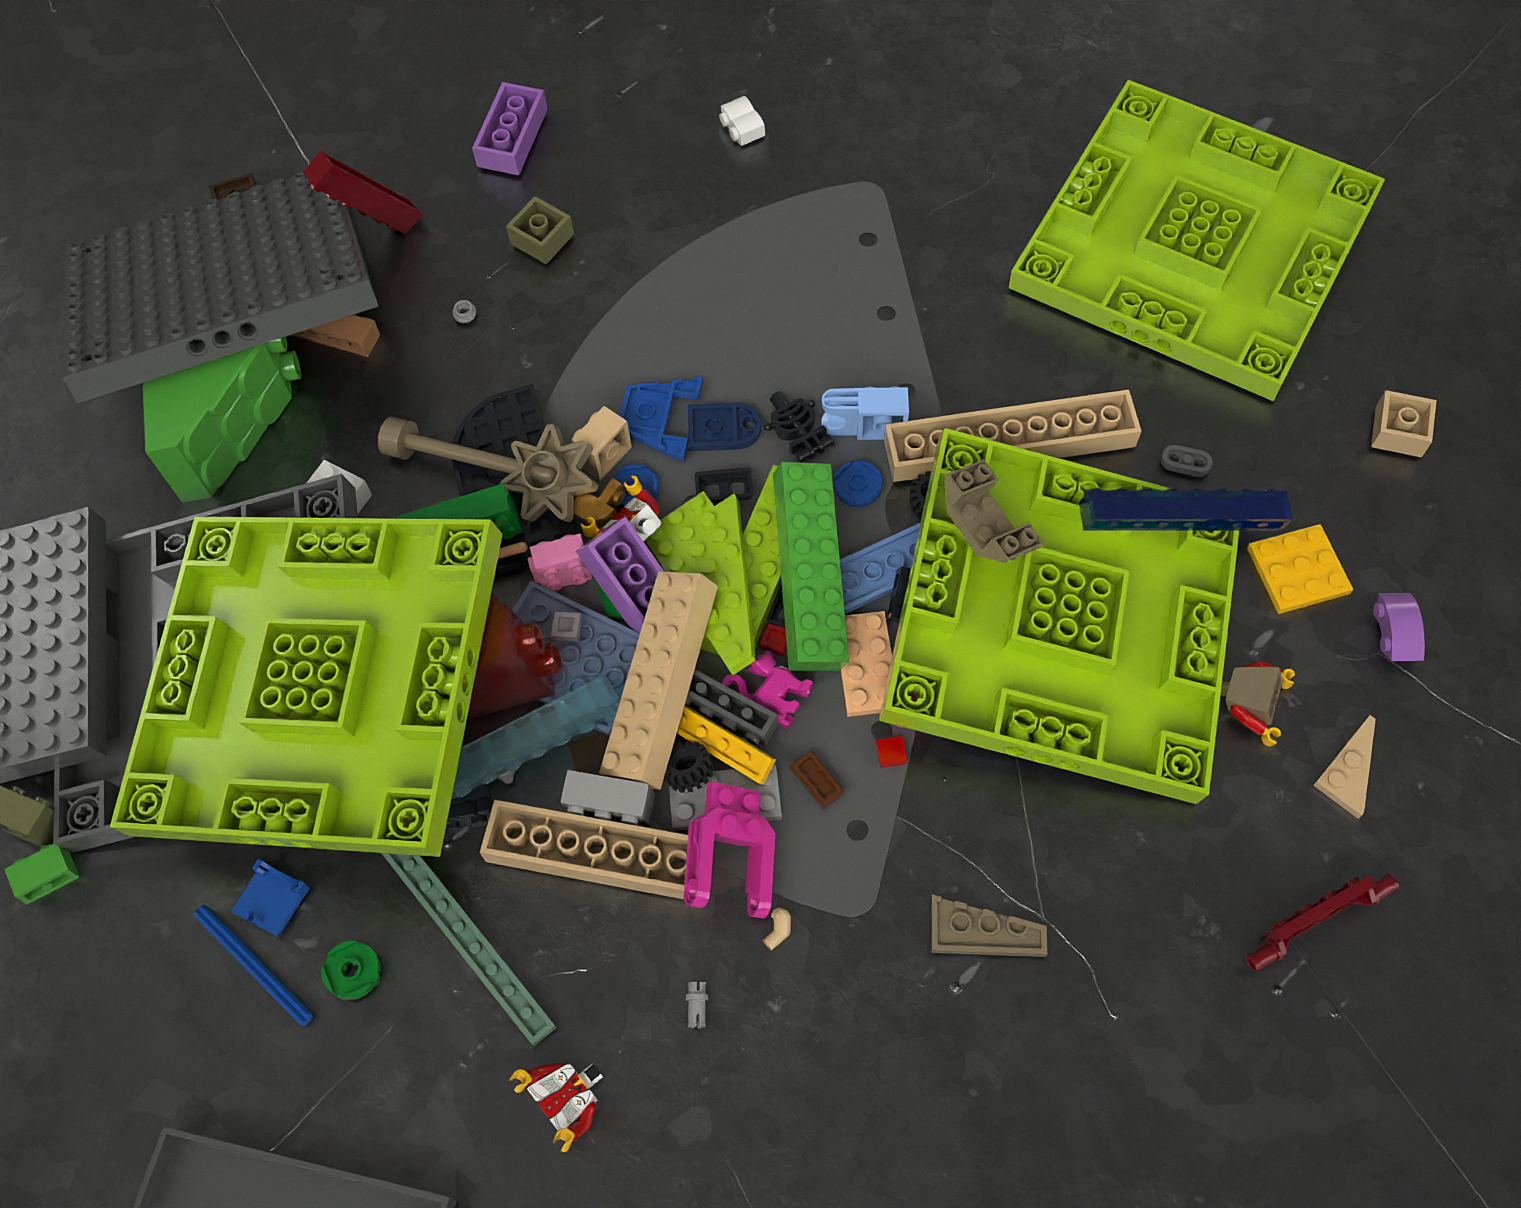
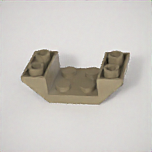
(982, 519)

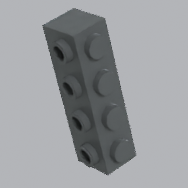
(732, 709)

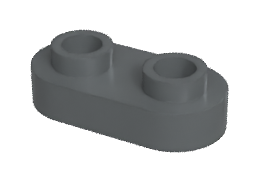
(1186, 460)

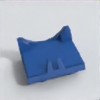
(270, 898)

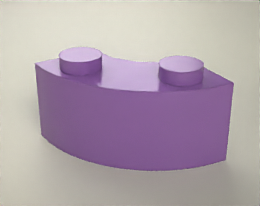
(1400, 626)

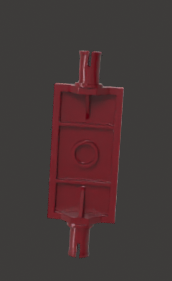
(1353, 892)

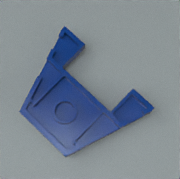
(648, 409)

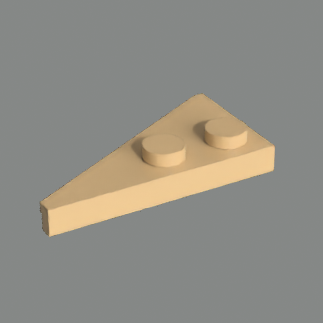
(1348, 773)

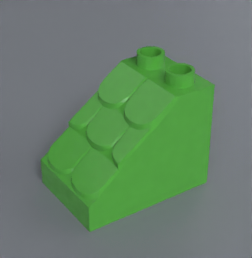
(215, 414)

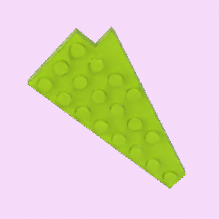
(711, 543)

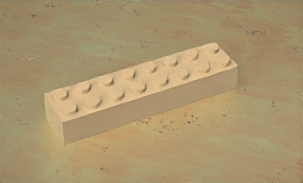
(659, 678)
(586, 848)

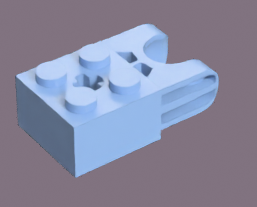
(864, 411)

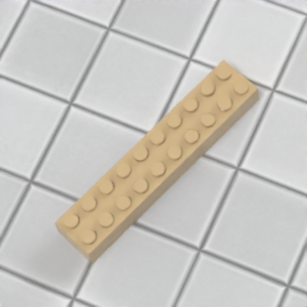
(1047, 427)

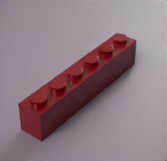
(361, 192)

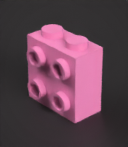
(557, 563)

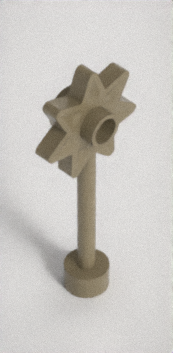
(543, 474)

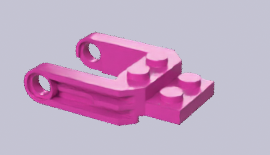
(734, 819)

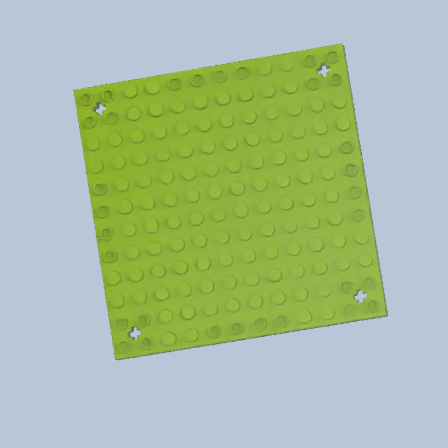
(1197, 237)
(1076, 653)
(312, 684)

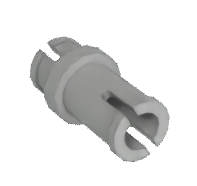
(696, 1004)

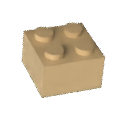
(1403, 423)
(609, 439)

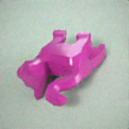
(774, 689)

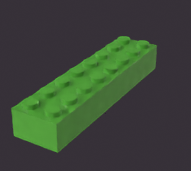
(810, 567)

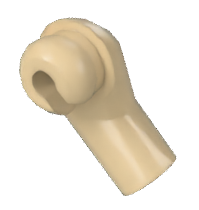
(781, 930)

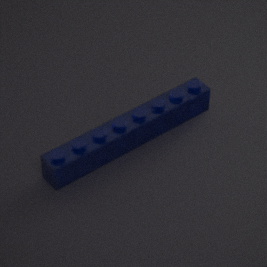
(1184, 510)

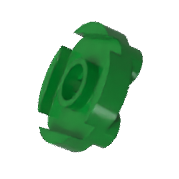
(336, 964)

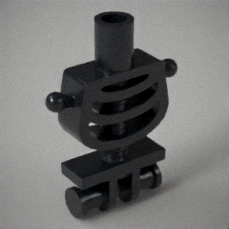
(789, 425)

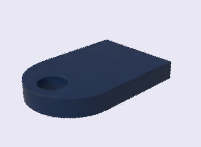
(721, 426)

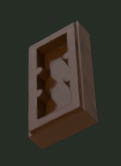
(817, 779)

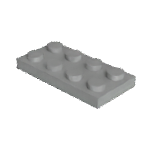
(689, 805)

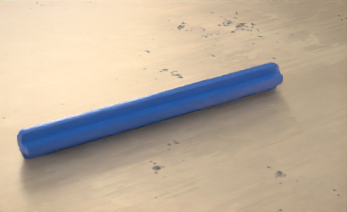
(254, 965)

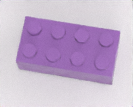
(510, 128)
(622, 569)

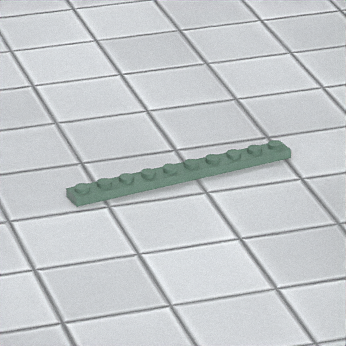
(473, 946)

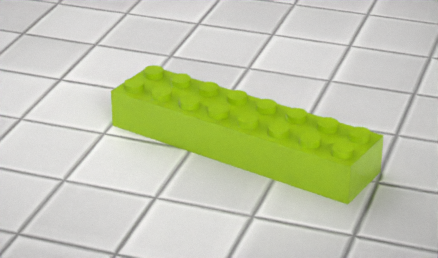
(761, 561)

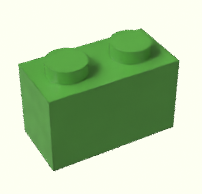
(41, 873)

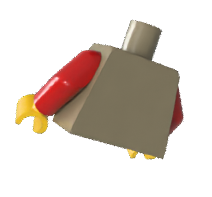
(1254, 696)

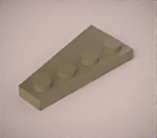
(983, 932)

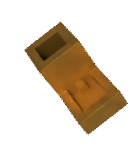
(600, 508)

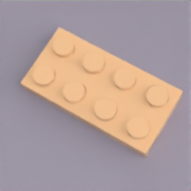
(868, 665)

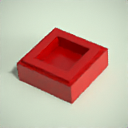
(774, 639)
(891, 751)

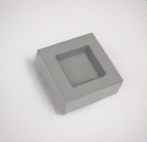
(566, 626)

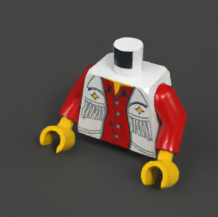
(640, 511)
(562, 1097)

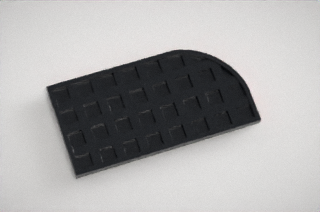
(493, 429)

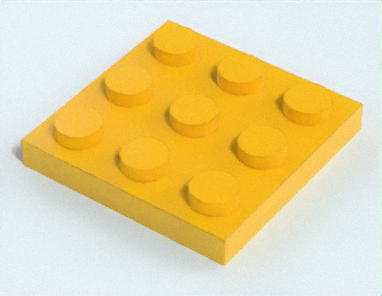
(1299, 569)

